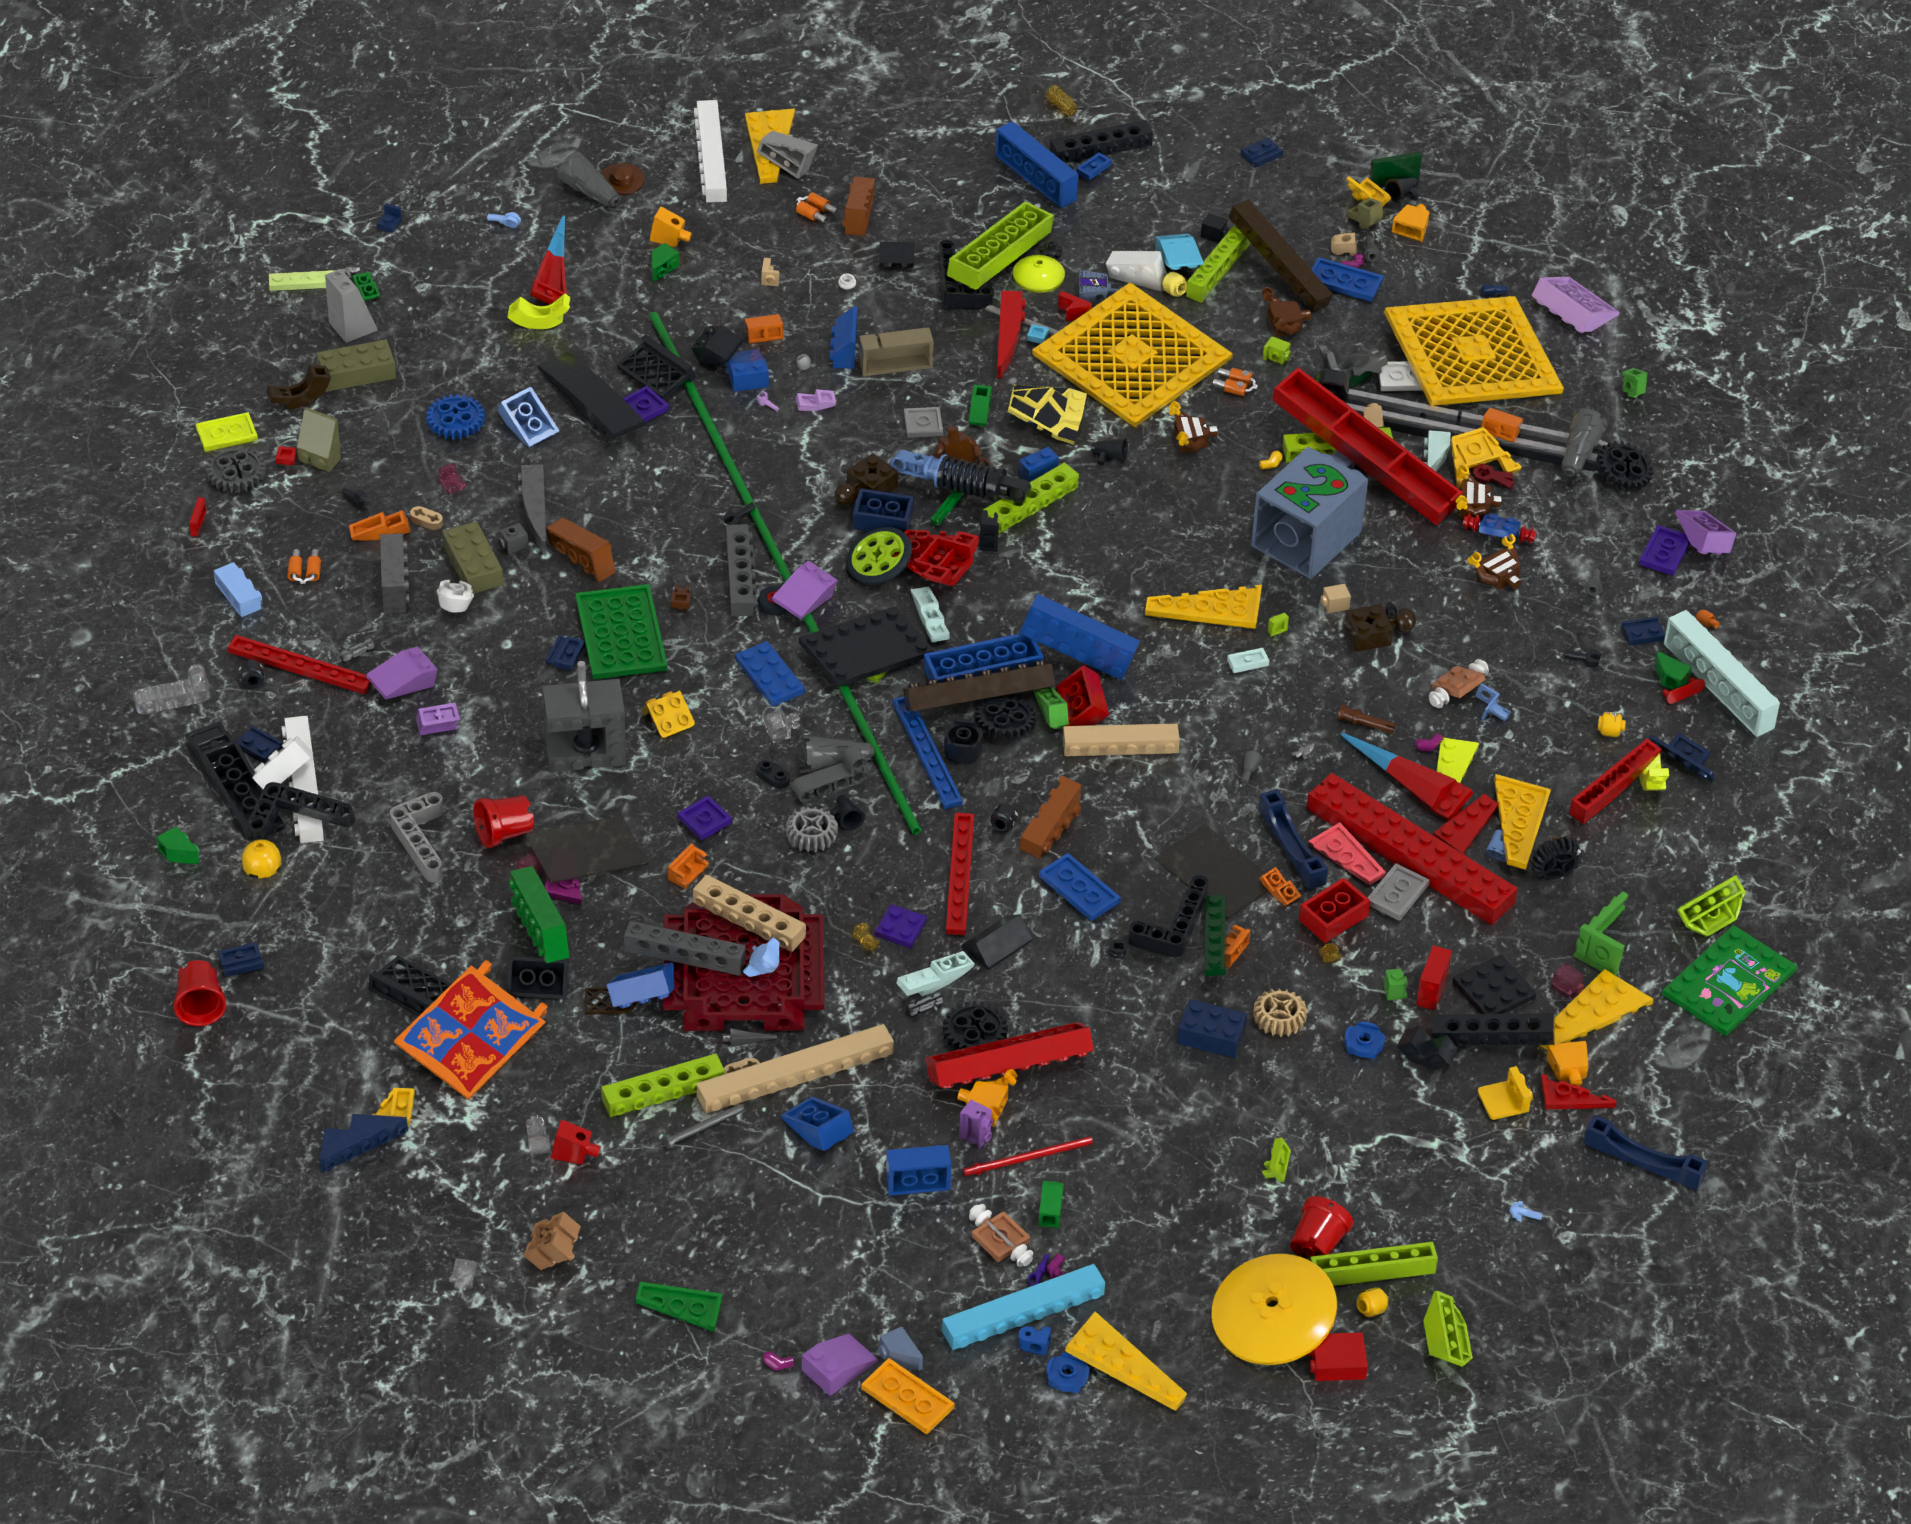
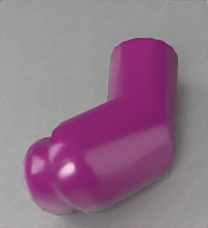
(1357, 262)
(1428, 745)
(1053, 1267)
(776, 1362)

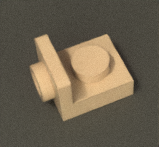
(769, 275)

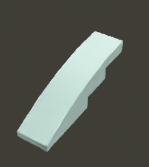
(930, 614)

